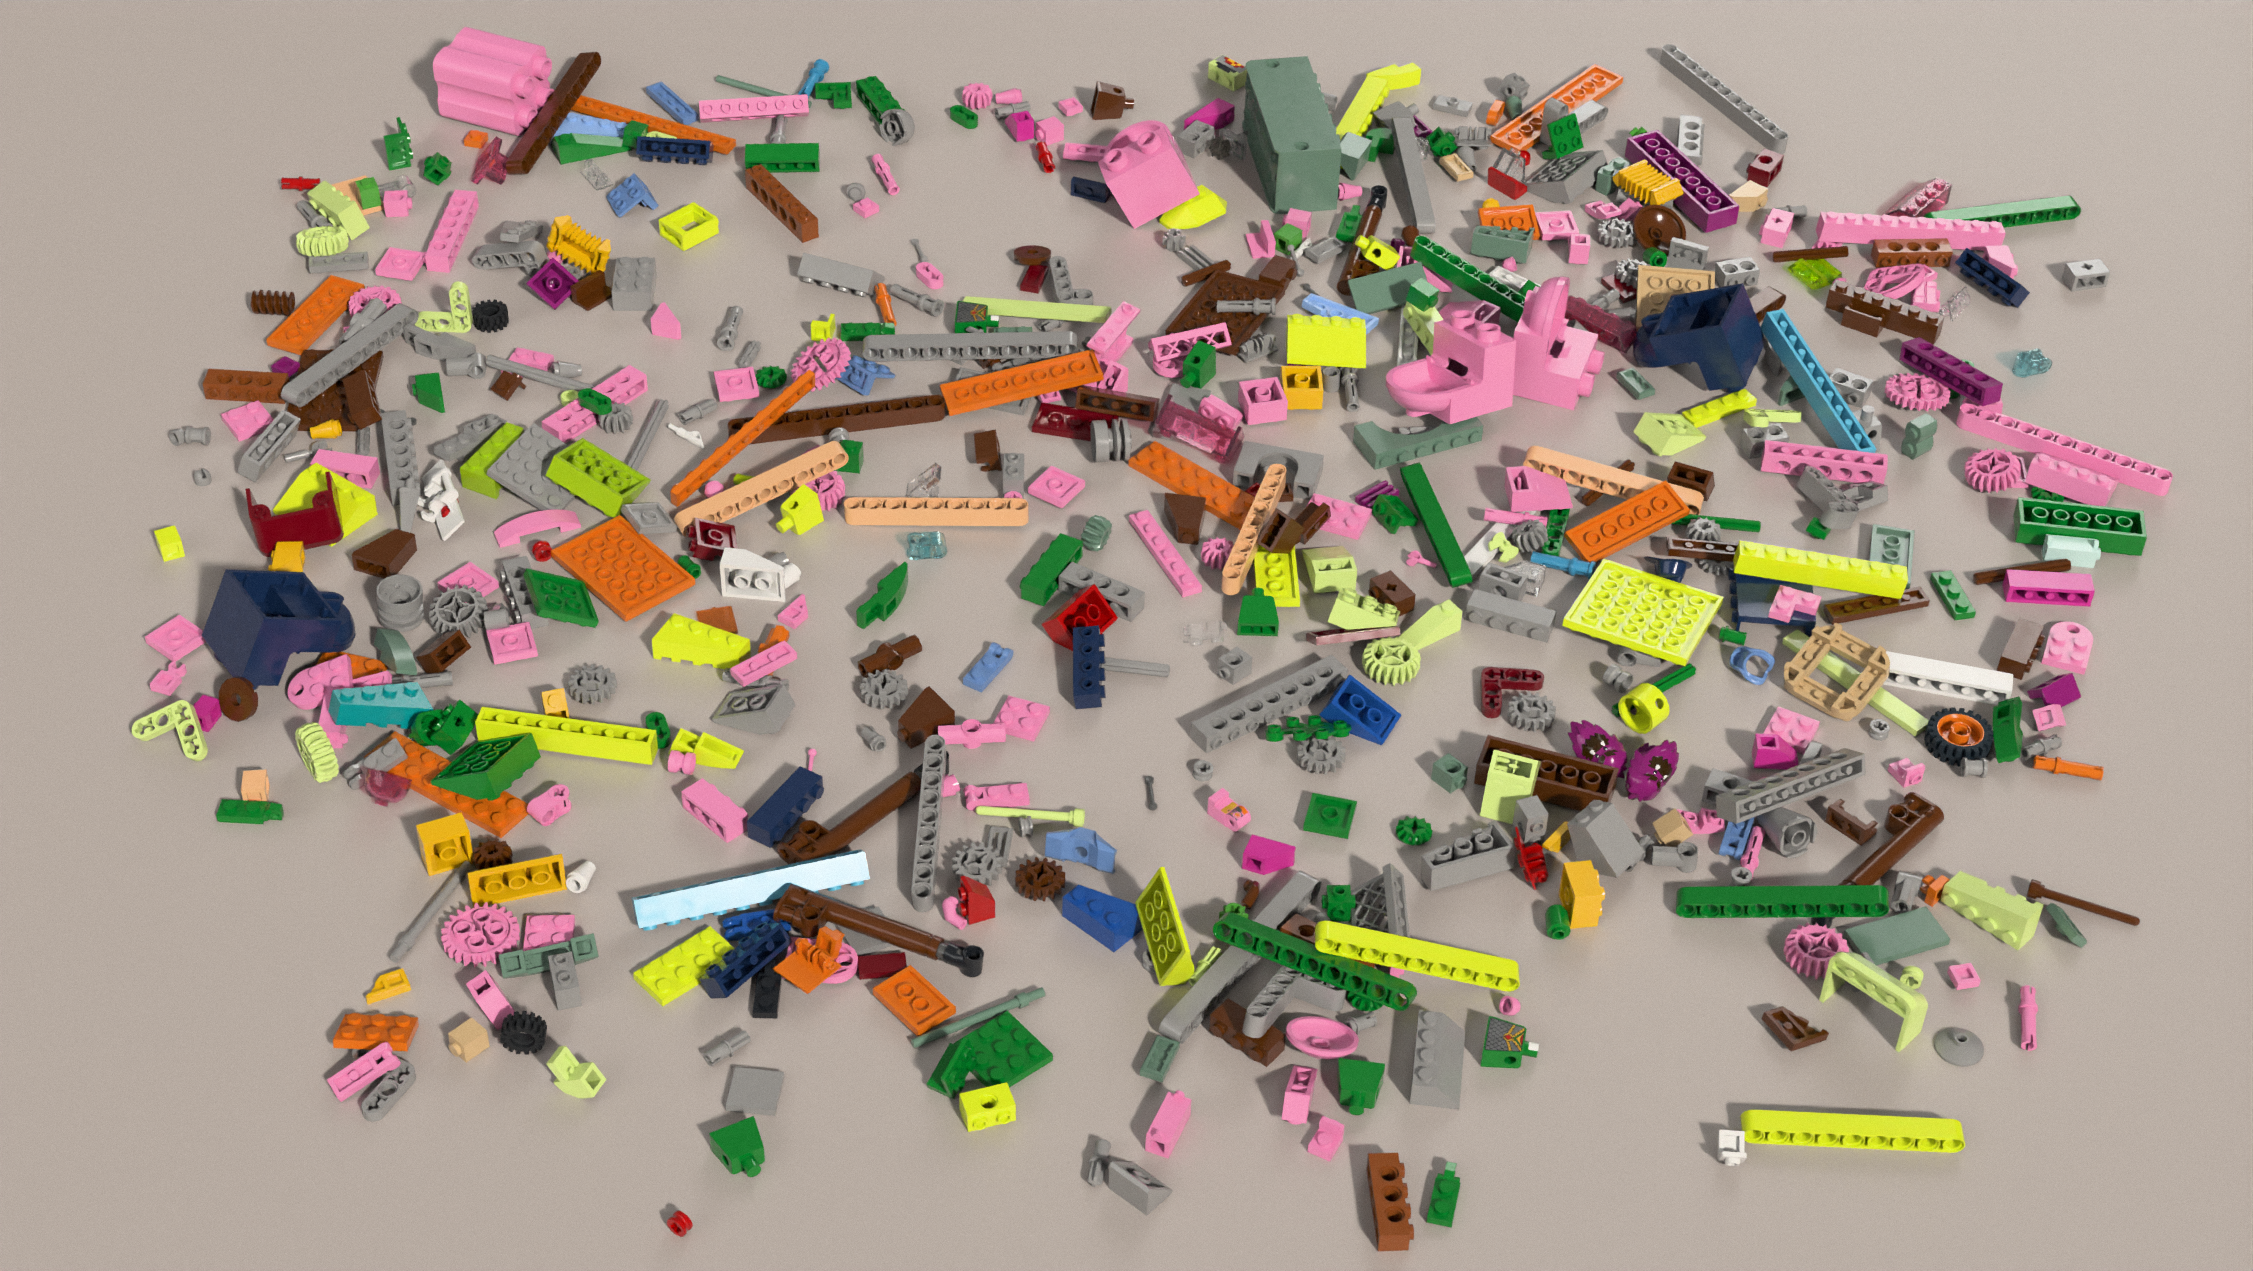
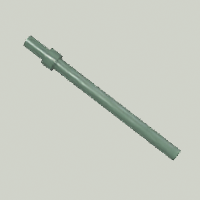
(753, 88)
(1020, 1000)

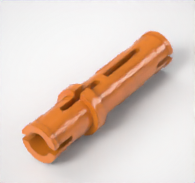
(884, 302)
(2058, 766)

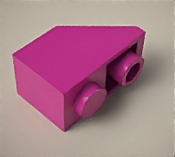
(1021, 125)
(1773, 752)
(1267, 855)

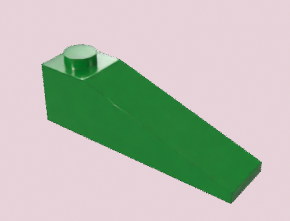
(581, 147)

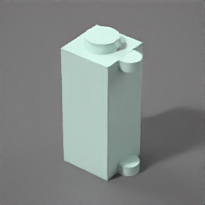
(2080, 551)

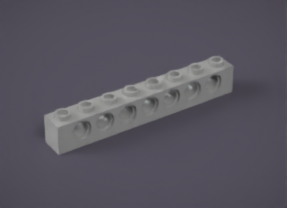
(1268, 704)
(1790, 785)

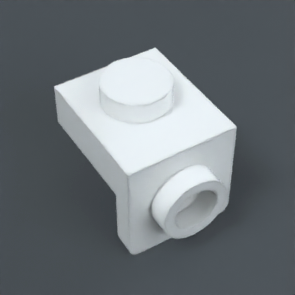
(1731, 1147)

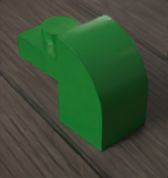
(1381, 142)

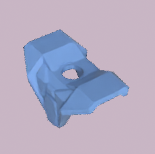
(1081, 846)

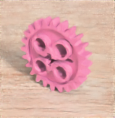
(833, 355)
(1904, 391)
(480, 934)

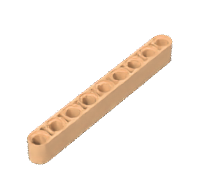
(1602, 477)
(765, 486)
(936, 511)
(1255, 522)

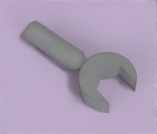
(306, 453)

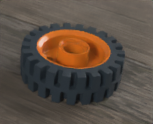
(1958, 735)

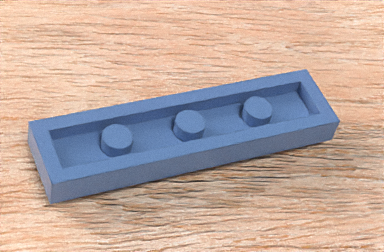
(672, 103)

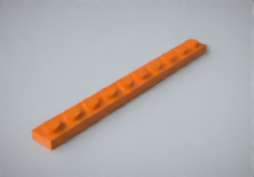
(620, 114)
(740, 440)

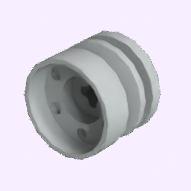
(1113, 440)
(400, 603)

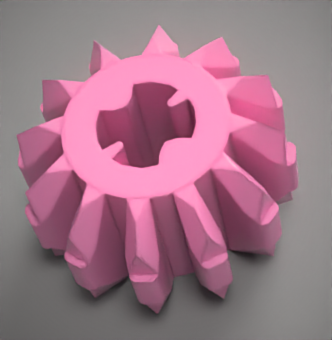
(977, 95)
(1216, 552)

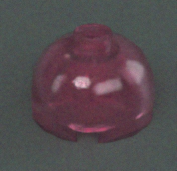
(386, 787)

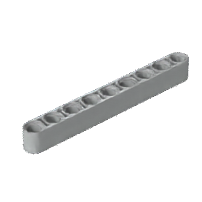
(1413, 174)
(348, 355)
(929, 824)

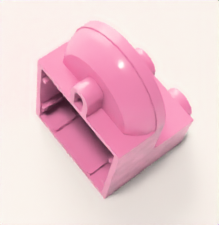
(1147, 171)
(1550, 357)
(1463, 376)

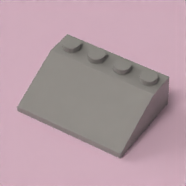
(1567, 176)

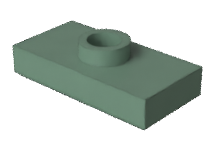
(1636, 383)
(2065, 925)
(1159, 1058)

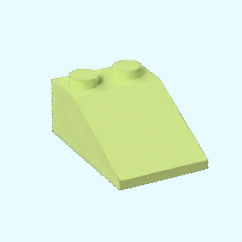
(1667, 433)

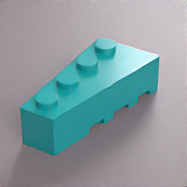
(379, 705)

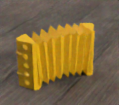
(1647, 184)
(577, 245)

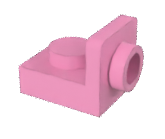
(1906, 772)
(1327, 1138)

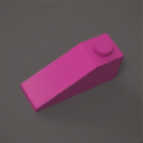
(1217, 114)

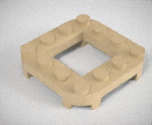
(1837, 705)

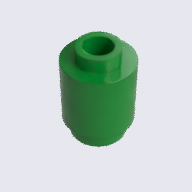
(1654, 257)
(1557, 922)

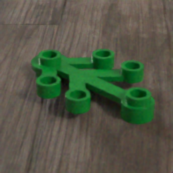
(1302, 731)

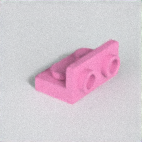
(1220, 412)

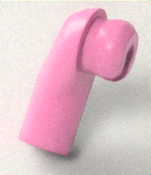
(950, 915)

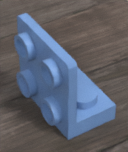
(630, 194)
(862, 373)

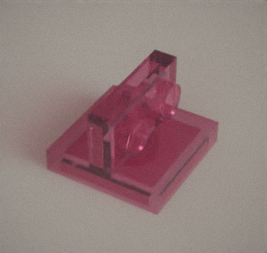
(491, 164)

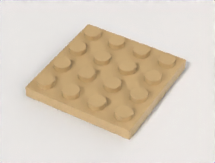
(1658, 284)

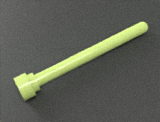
(1074, 817)

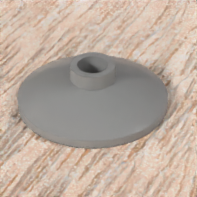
(1959, 1047)

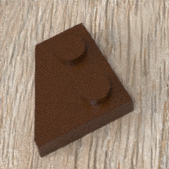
(1792, 1028)

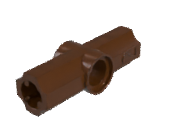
(890, 655)

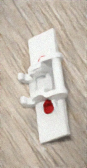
(441, 500)

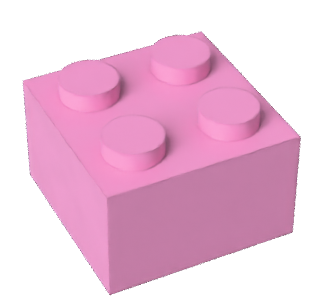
(1262, 400)

